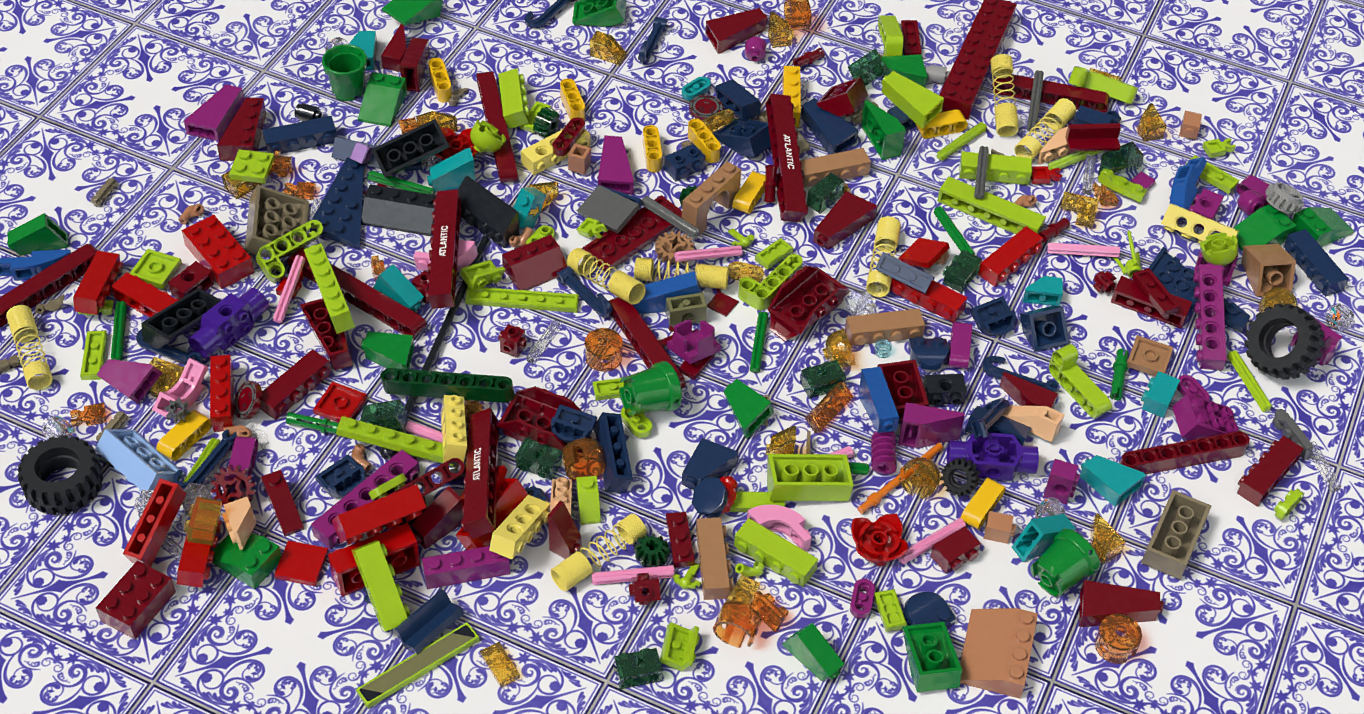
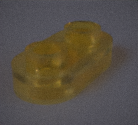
(719, 119)
(739, 270)

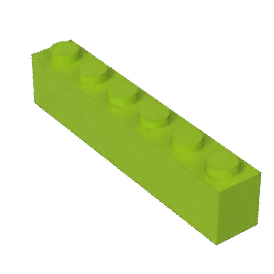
(989, 209)
(329, 288)

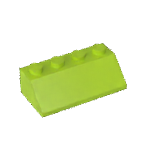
(808, 477)

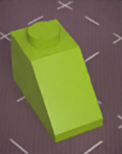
(588, 500)

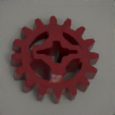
(226, 482)

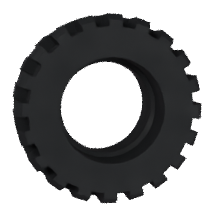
(1304, 353)
(65, 494)

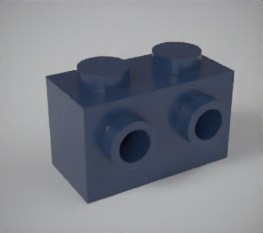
(684, 162)

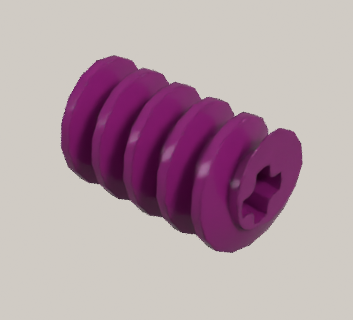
(883, 453)

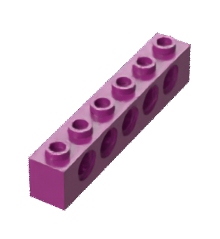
(1216, 357)
(398, 464)

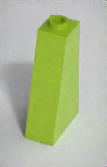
(913, 99)

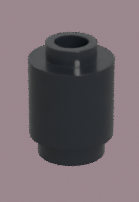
(307, 112)

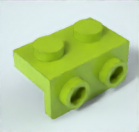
(481, 274)
(679, 646)

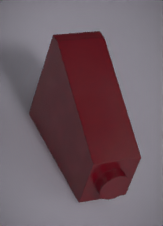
(439, 518)

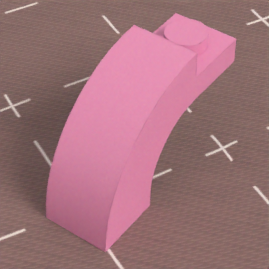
(466, 255)
(187, 388)
(782, 520)

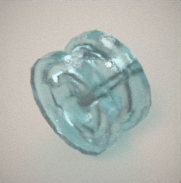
(882, 344)

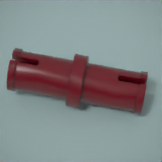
(809, 57)
(770, 183)
(1054, 229)

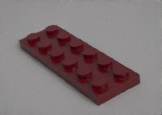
(633, 237)

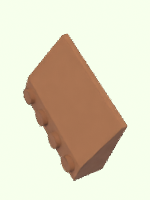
(998, 650)

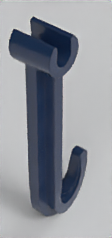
(547, 15)
(649, 45)
(599, 305)
(168, 351)
(997, 372)
(981, 426)
(210, 462)

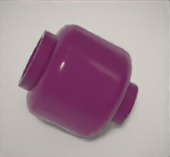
(755, 49)
(1250, 202)

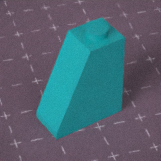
(368, 42)
(452, 171)
(399, 288)
(1111, 479)
(1040, 535)

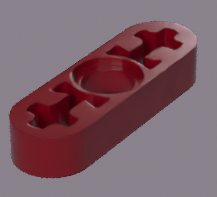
(568, 143)

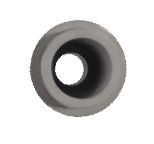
(937, 73)

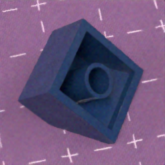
(1045, 327)

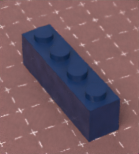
(300, 135)
(1315, 262)
(611, 436)

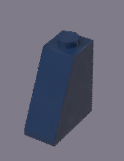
(708, 461)

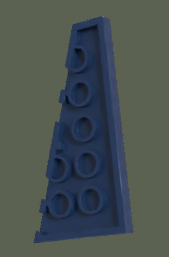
(342, 206)
(1179, 282)

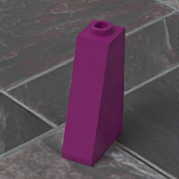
(215, 114)
(615, 167)

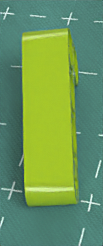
(890, 35)
(1092, 80)
(291, 246)
(760, 294)
(1077, 383)

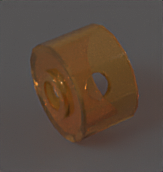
(798, 14)
(610, 351)
(586, 463)
(739, 621)
(1118, 646)

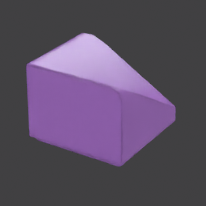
(361, 153)

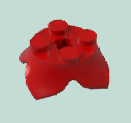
(457, 143)
(887, 531)

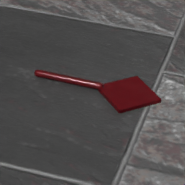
(722, 303)

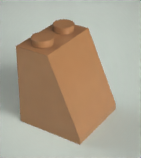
(1268, 267)

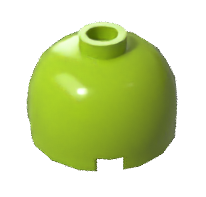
(486, 138)
(1219, 249)

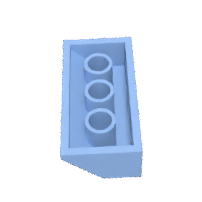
(135, 458)

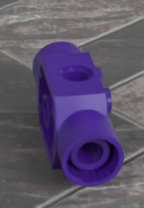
(228, 322)
(996, 456)

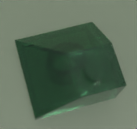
(1122, 160)

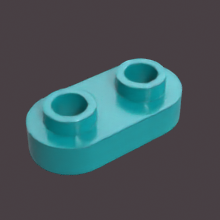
(696, 87)

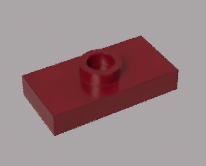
(693, 370)

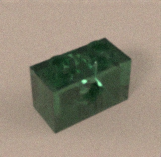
(869, 67)
(825, 193)
(961, 271)
(821, 378)
(386, 414)
(538, 459)
(638, 668)

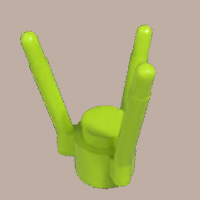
(1132, 265)

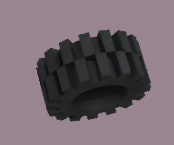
(952, 485)

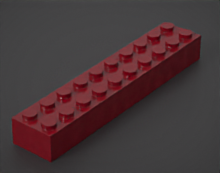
(973, 61)

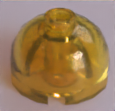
(1276, 296)
(839, 349)
(920, 477)

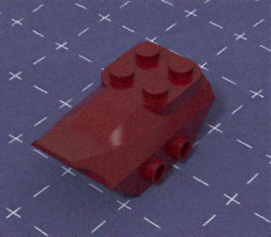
(803, 301)
(531, 416)

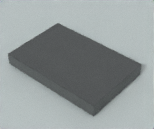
(608, 209)

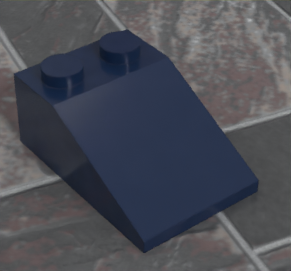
(745, 137)

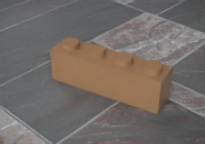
(842, 164)
(885, 325)
(712, 558)

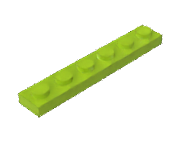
(390, 439)

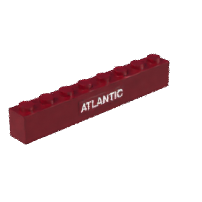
(786, 158)
(444, 249)
(481, 474)

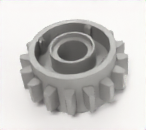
(1284, 198)

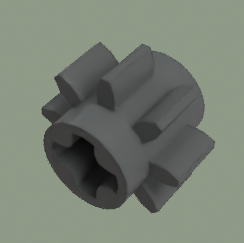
(174, 405)

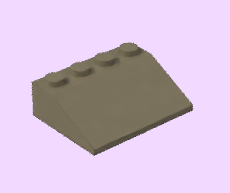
(272, 216)

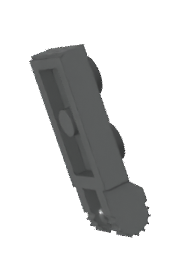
(1292, 431)

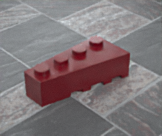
(244, 130)
(334, 345)

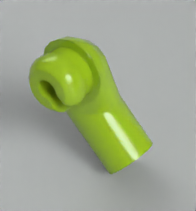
(747, 571)

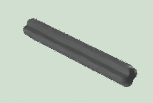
(1035, 100)
(981, 172)
(670, 217)

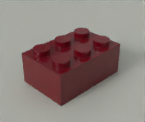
(135, 599)

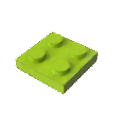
(251, 166)
(156, 268)

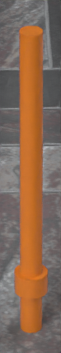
(875, 498)

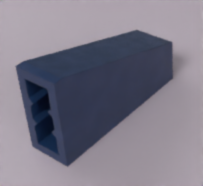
(829, 129)

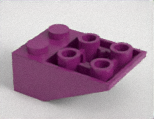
(1202, 418)
(929, 425)

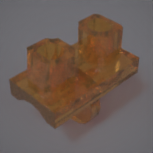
(281, 165)
(768, 611)

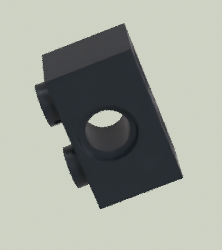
(945, 389)

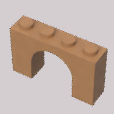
(719, 187)

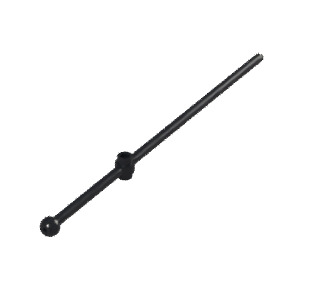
(386, 453)

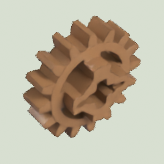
(669, 244)

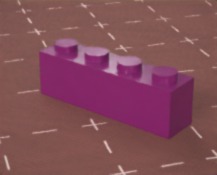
(464, 567)

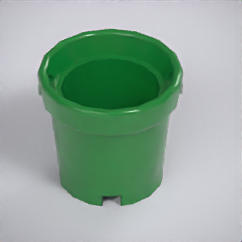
(346, 71)
(652, 390)
(1065, 562)

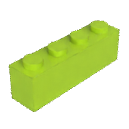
(514, 98)
(999, 168)
(775, 552)
(380, 585)

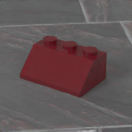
(844, 98)
(534, 263)
(904, 384)

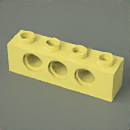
(541, 156)
(1175, 212)
(453, 428)
(520, 527)

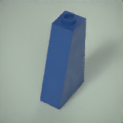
(657, 292)
(877, 400)

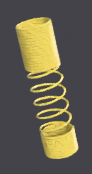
(1005, 113)
(1055, 119)
(885, 241)
(708, 275)
(619, 284)
(23, 331)
(578, 567)

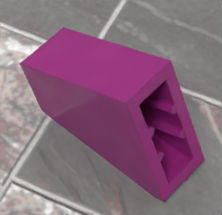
(129, 378)

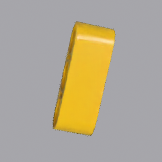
(440, 79)
(572, 99)
(944, 124)
(704, 140)
(652, 148)
(749, 193)
(184, 435)
(983, 502)

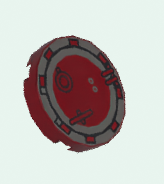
(704, 106)
(247, 400)

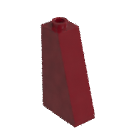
(735, 28)
(414, 63)
(844, 219)
(1104, 599)

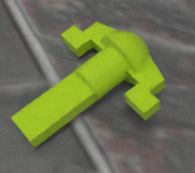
(743, 241)
(685, 582)

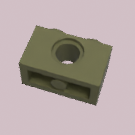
(686, 307)

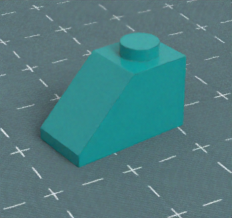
(1044, 291)

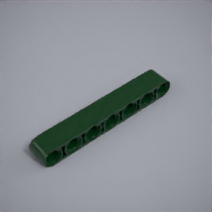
(438, 384)

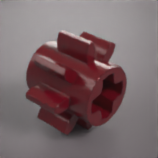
(1104, 282)

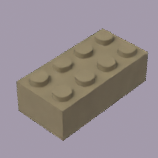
(1176, 534)

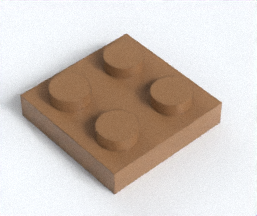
(1149, 356)

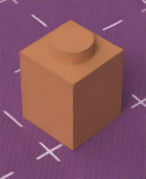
(1190, 125)
(579, 158)
(999, 527)

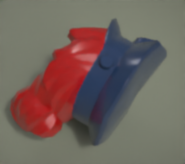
(714, 496)

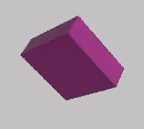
(1144, 180)

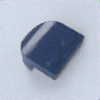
(994, 317)
(929, 352)
(572, 424)
(341, 477)
(927, 608)

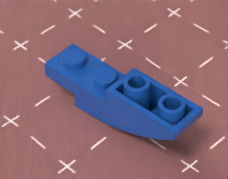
(1183, 186)
(26, 267)

